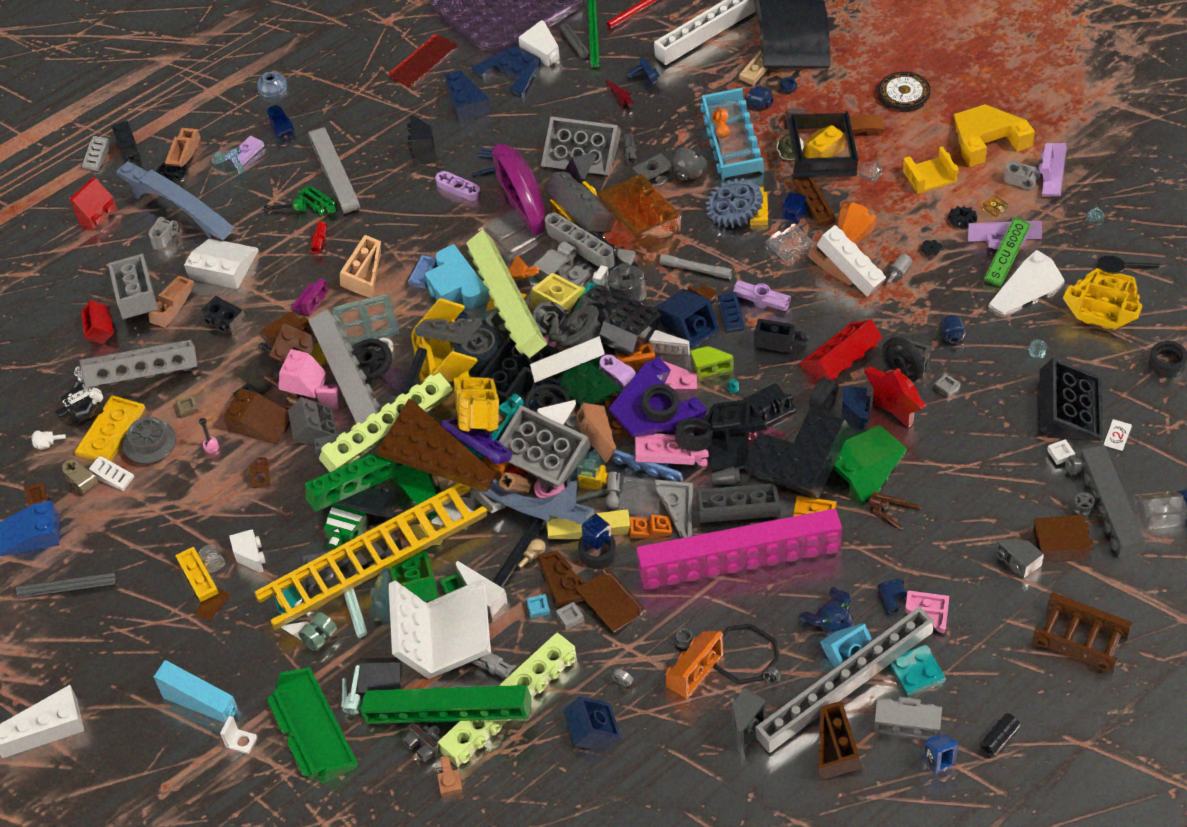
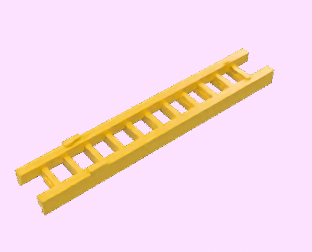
(365, 540)

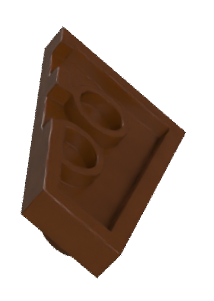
(560, 578)

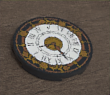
(904, 91)

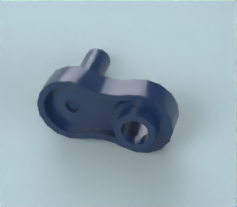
(652, 74)

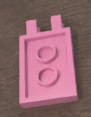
(664, 449)

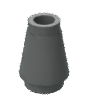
(728, 476)

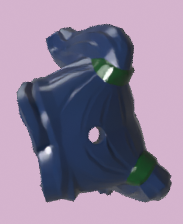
(831, 613)

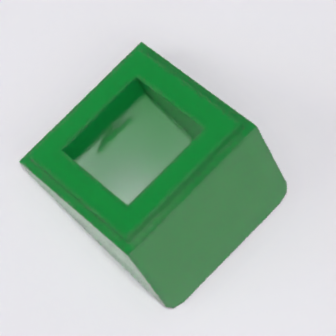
(451, 583)

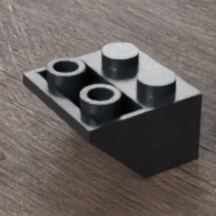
(421, 141)

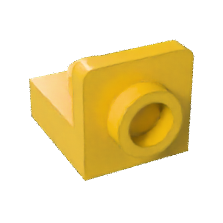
(594, 483)

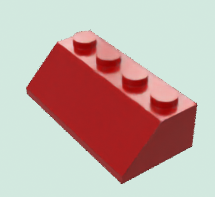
(842, 349)

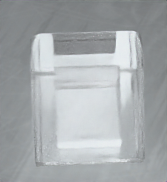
(870, 171)

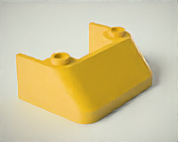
(439, 353)

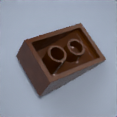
(256, 417)

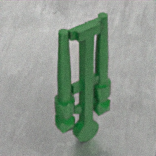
(328, 200)

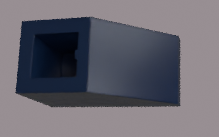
(854, 405)

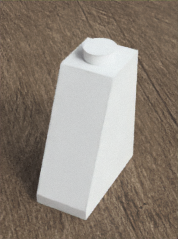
(540, 43)

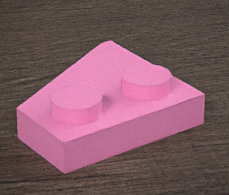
(933, 604)

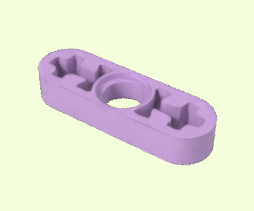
(450, 180)

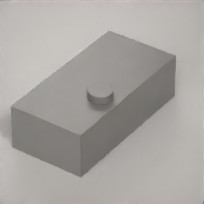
(132, 286)

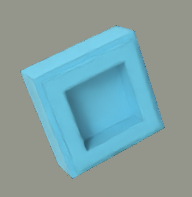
(538, 606)

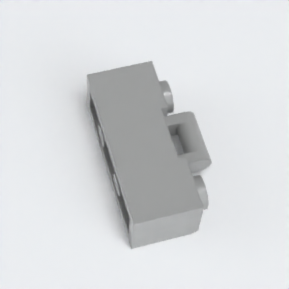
(907, 718)

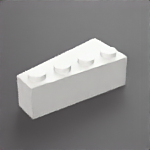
(41, 723)

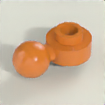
(720, 118)

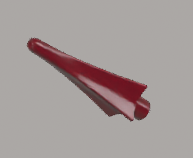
(623, 96)

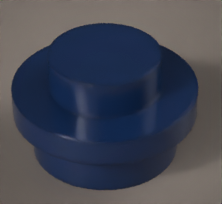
(788, 85)

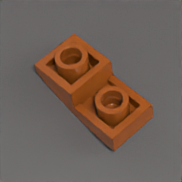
(869, 123)

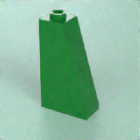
(415, 488)

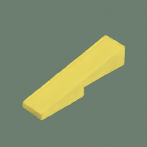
(568, 529)

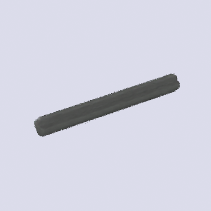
(65, 585)

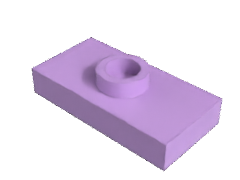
(249, 149)

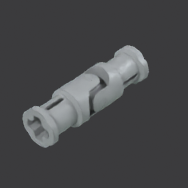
(495, 665)

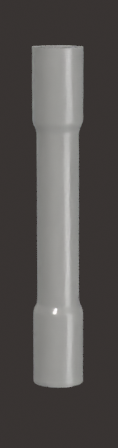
(675, 262)

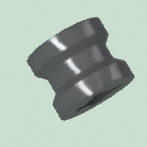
(1083, 499)

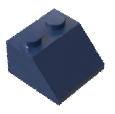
(591, 723)

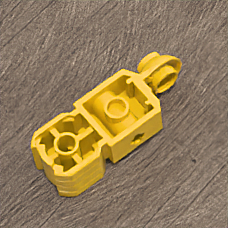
(476, 402)

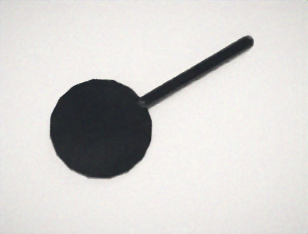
(1115, 265)

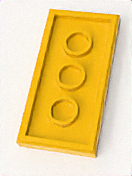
(109, 429)

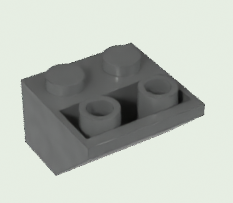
(311, 421)

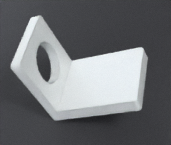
(231, 735)

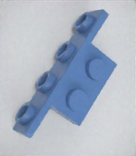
(651, 468)

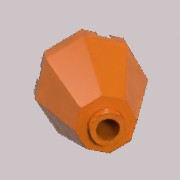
(856, 221)

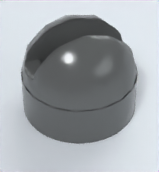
(772, 675)

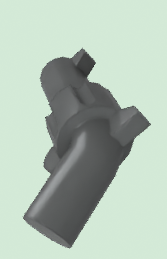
(555, 333)

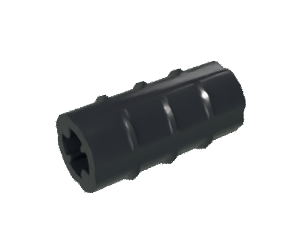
(999, 735)

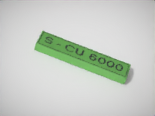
(1007, 252)

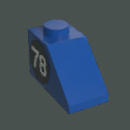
(941, 752)

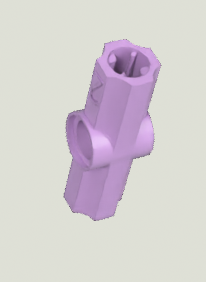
(762, 295)

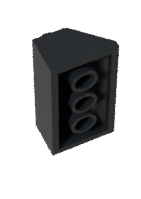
(372, 501)

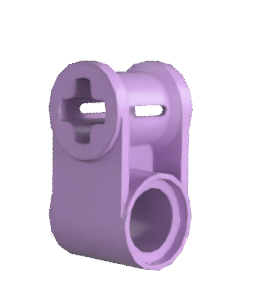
(616, 370)

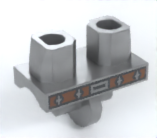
(426, 738)

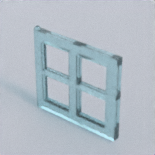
(365, 319)

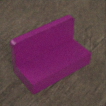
(311, 298)

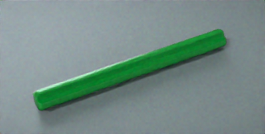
(593, 33)

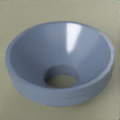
(273, 87)

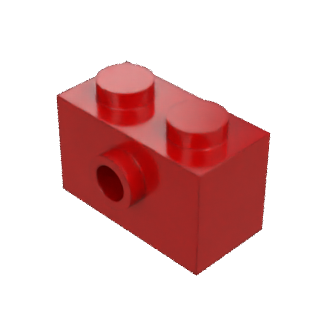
(97, 322)

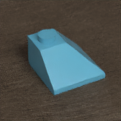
(845, 643)

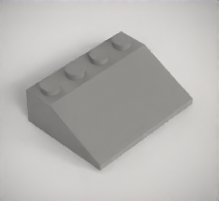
(578, 137)
(544, 446)

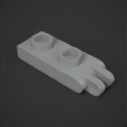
(579, 274)

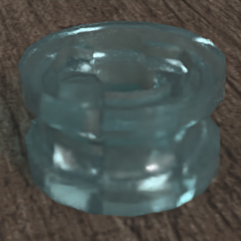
(1037, 353)

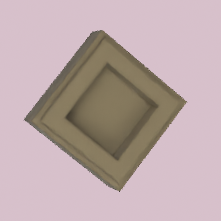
(187, 406)

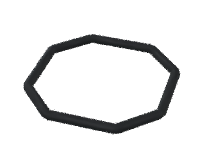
(760, 632)

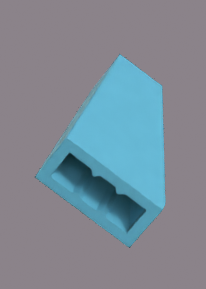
(194, 692)

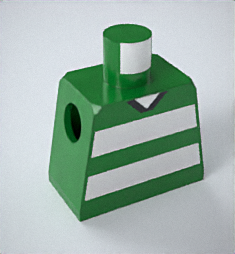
(344, 525)

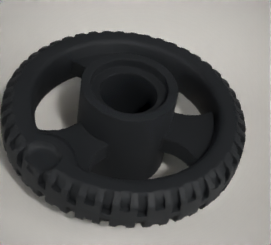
(902, 358)
(370, 360)
(545, 397)

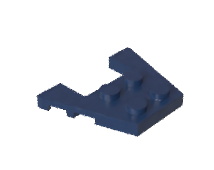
(514, 63)

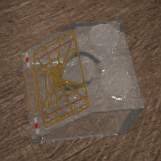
(1161, 509)

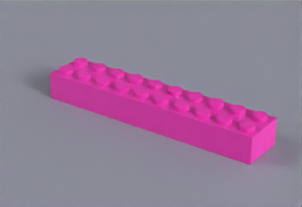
(739, 549)

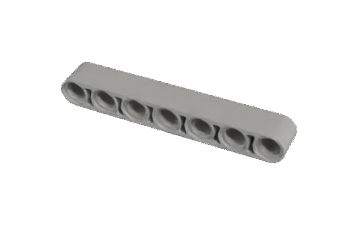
(334, 170)

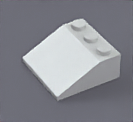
(220, 263)

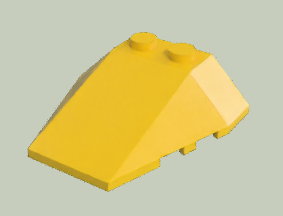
(1104, 299)

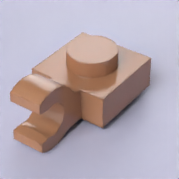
(449, 780)

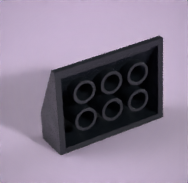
(1070, 402)

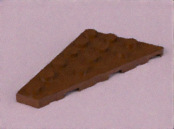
(429, 447)

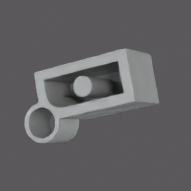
(556, 261)

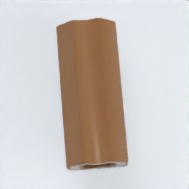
(515, 483)

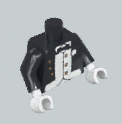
(80, 401)

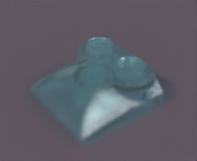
(380, 595)

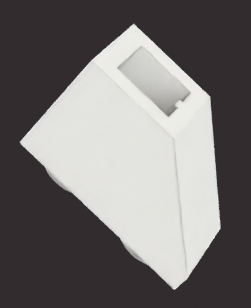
(246, 550)

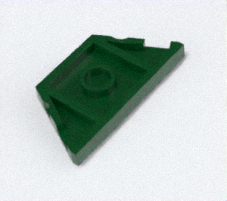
(588, 384)

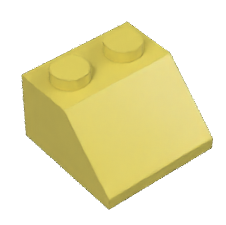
(556, 290)

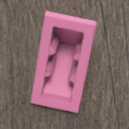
(329, 395)

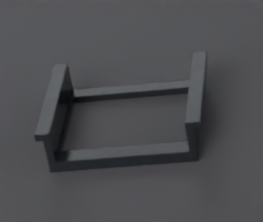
(821, 166)

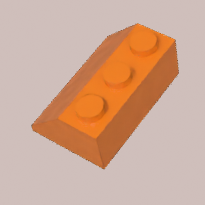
(695, 663)

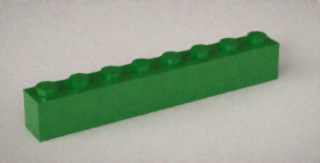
(446, 704)

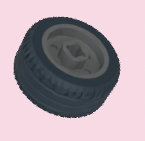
(481, 345)

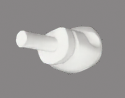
(43, 440)

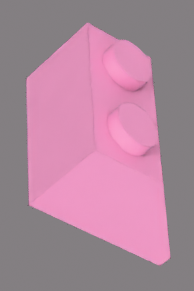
(301, 374)

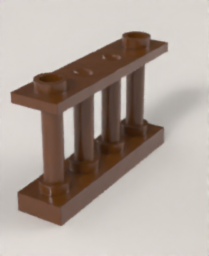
(1090, 616)

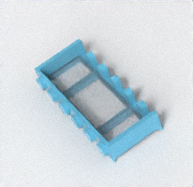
(738, 151)

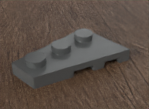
(454, 331)

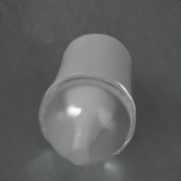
(898, 268)

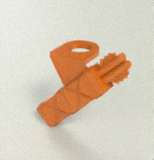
(520, 269)

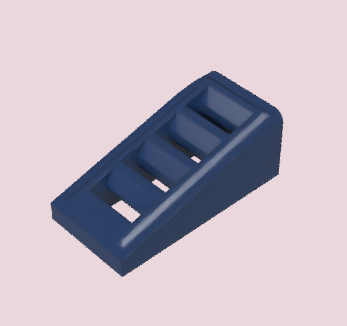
(728, 301)

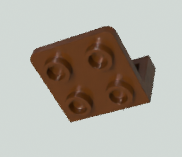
(273, 329)

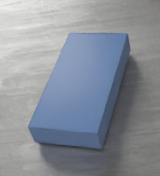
(418, 275)

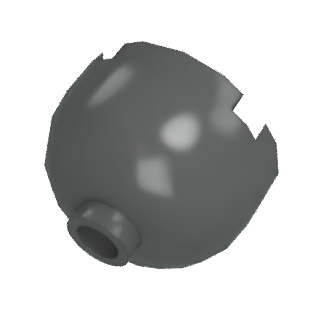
(687, 164)

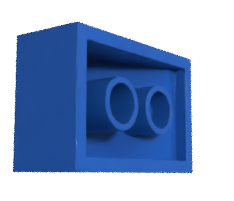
(30, 529)

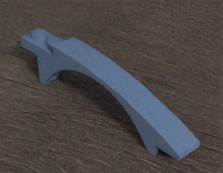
(152, 182)
(560, 505)

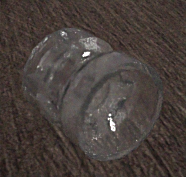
(212, 558)

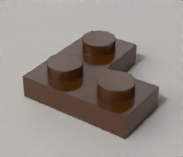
(289, 339)

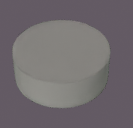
(622, 677)

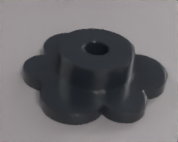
(931, 247)

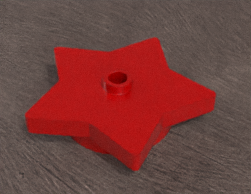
(895, 394)

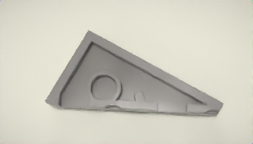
(678, 503)

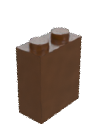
(1063, 538)

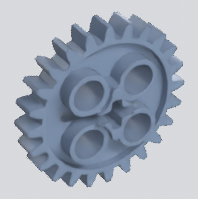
(734, 202)

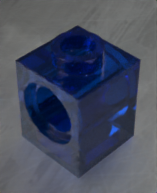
(794, 207)
(596, 531)

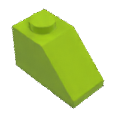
(710, 361)

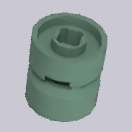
(318, 630)

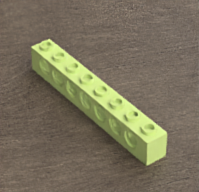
(333, 459)
(526, 674)

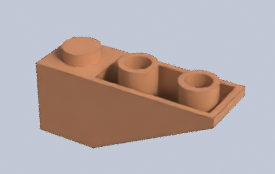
(594, 423)

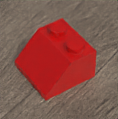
(92, 204)

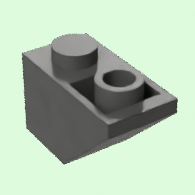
(1019, 555)

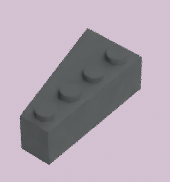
(580, 203)

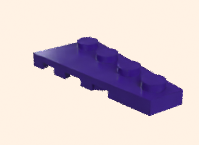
(479, 440)

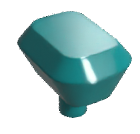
(733, 386)

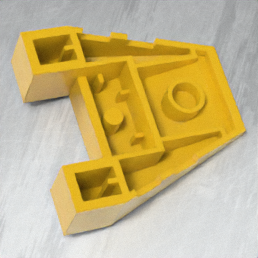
(988, 124)

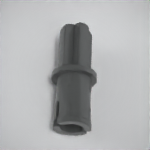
(629, 149)

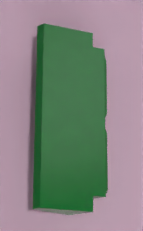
(311, 726)

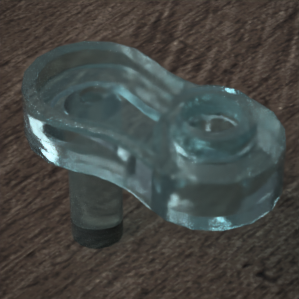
(220, 157)

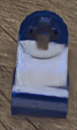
(279, 120)

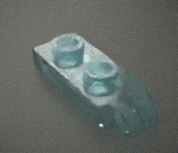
(590, 464)

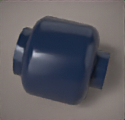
(760, 97)
(952, 329)

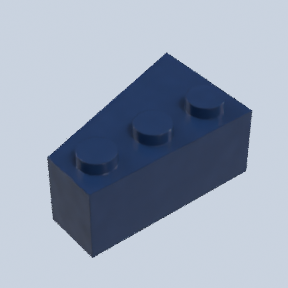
(466, 97)

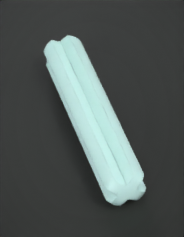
(355, 613)

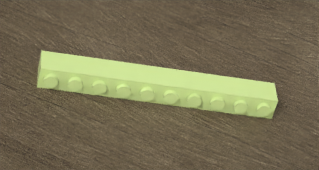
(506, 294)

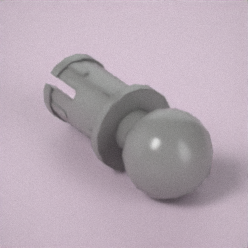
(612, 500)

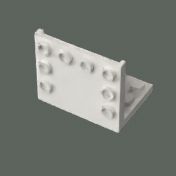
(441, 632)

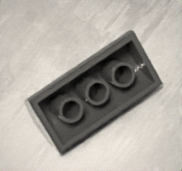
(738, 503)

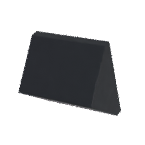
(579, 166)
(379, 674)

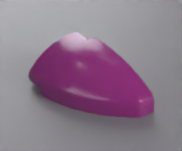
(521, 187)

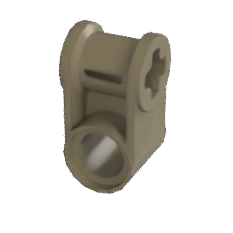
(79, 476)

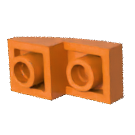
(653, 527)

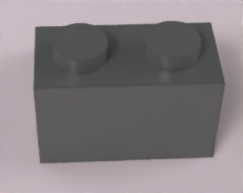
(747, 713)

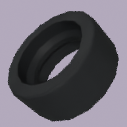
(1168, 347)
(660, 390)
(690, 442)
(597, 562)

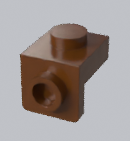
(35, 494)

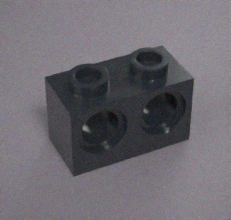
(223, 315)

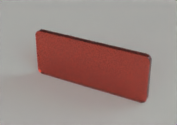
(423, 60)

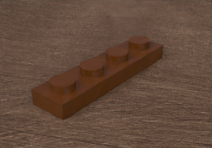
(815, 201)

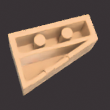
(362, 267)

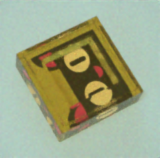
(995, 206)

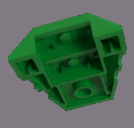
(868, 461)

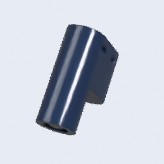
(890, 592)

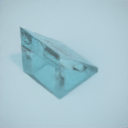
(1095, 215)

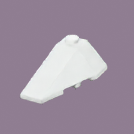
(1031, 280)

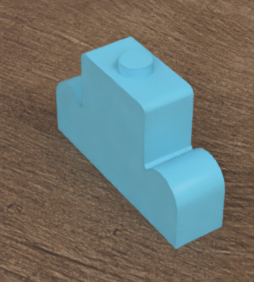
(456, 279)

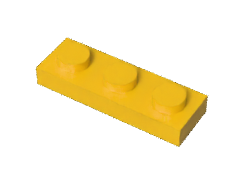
(197, 574)

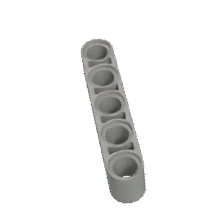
(586, 244)

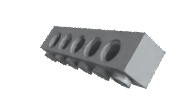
(91, 366)

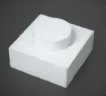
(600, 276)
(1060, 451)

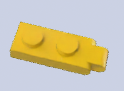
(762, 217)

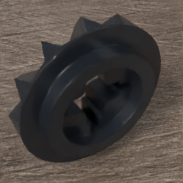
(959, 221)

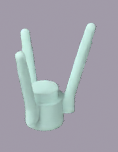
(352, 703)

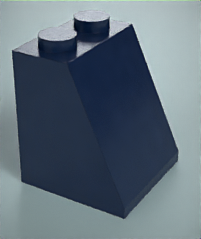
(688, 317)

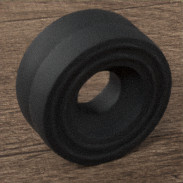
(823, 394)

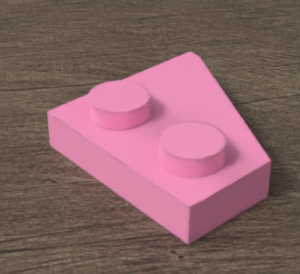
(681, 380)

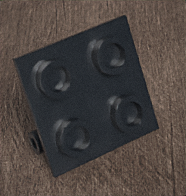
(772, 403)

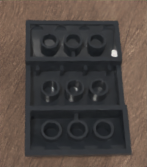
(793, 33)

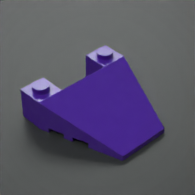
(628, 407)

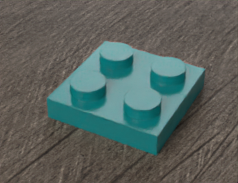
(917, 670)

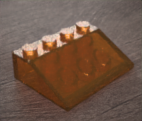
(641, 208)

